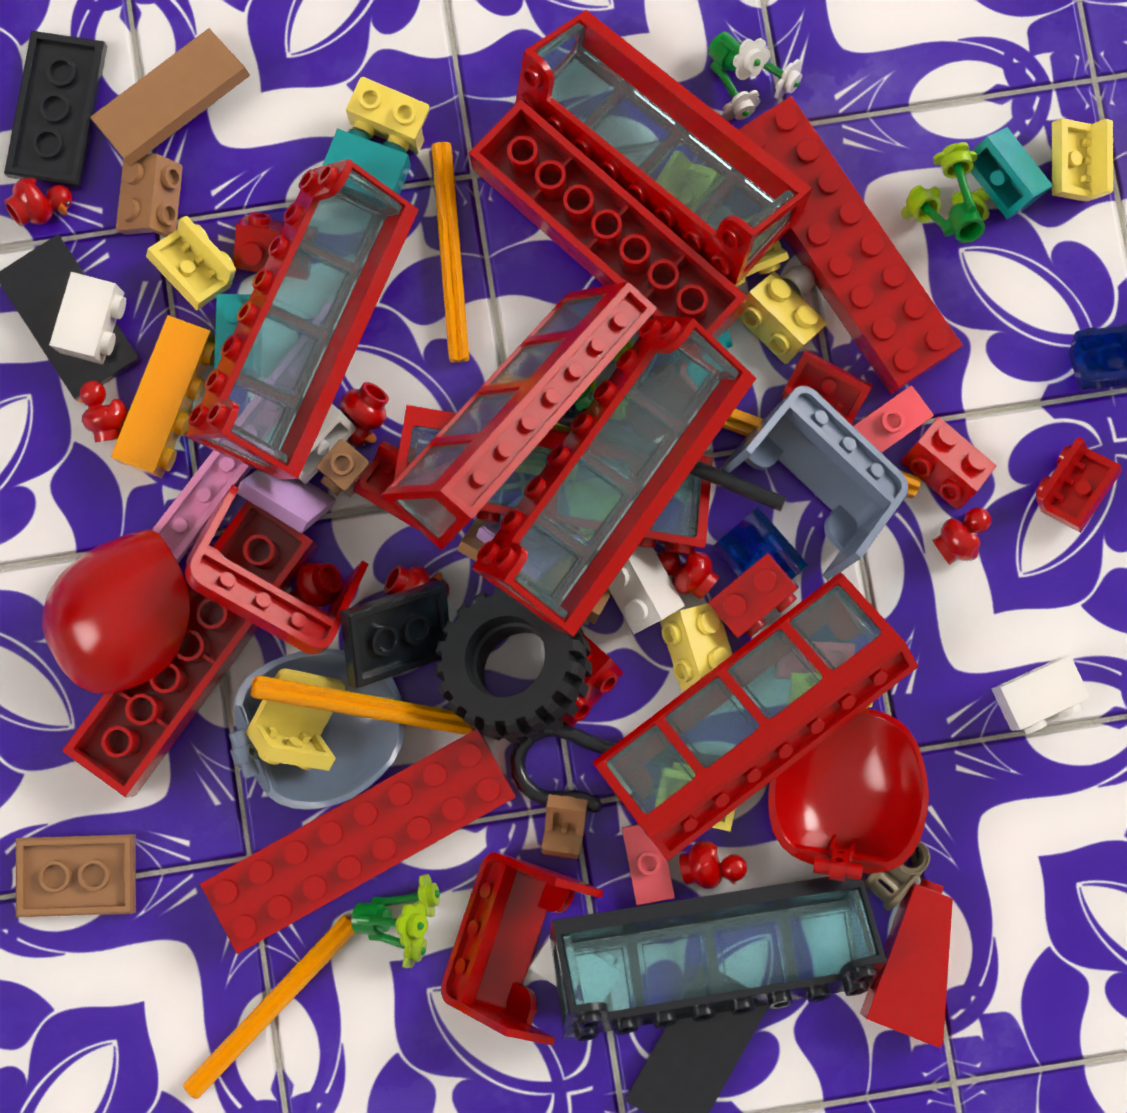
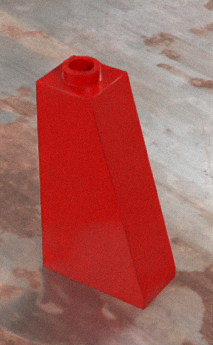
(913, 982)

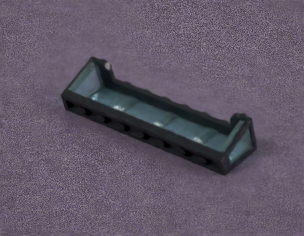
(714, 955)

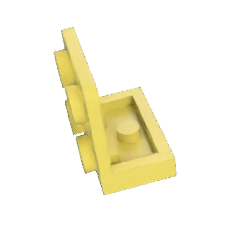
(293, 732)

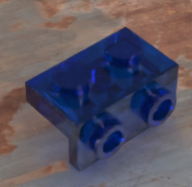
(1099, 357)
(753, 540)

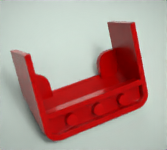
(259, 601)
(499, 941)

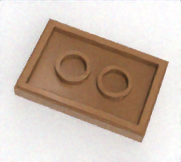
(76, 875)

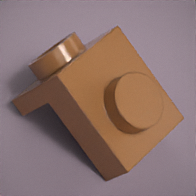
(342, 468)
(564, 826)

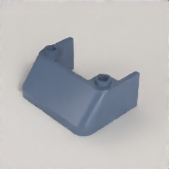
(833, 464)

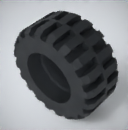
(532, 710)

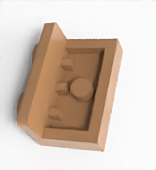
(149, 196)

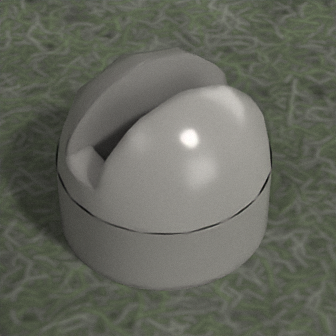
(800, 279)

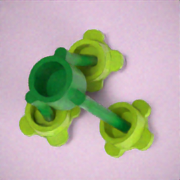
(970, 208)

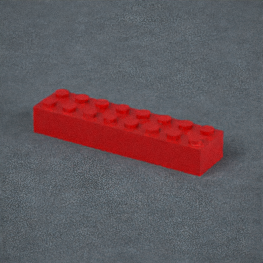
(601, 221)
(854, 257)
(138, 726)
(357, 840)

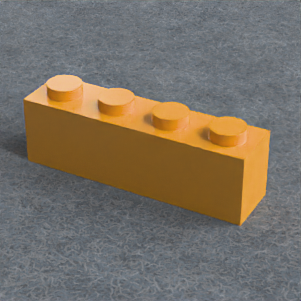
(165, 397)

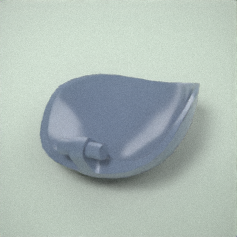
(360, 744)

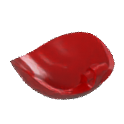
(118, 613)
(853, 799)

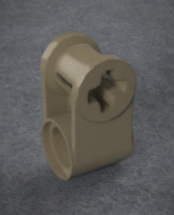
(898, 879)

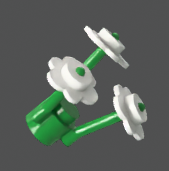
(748, 60)

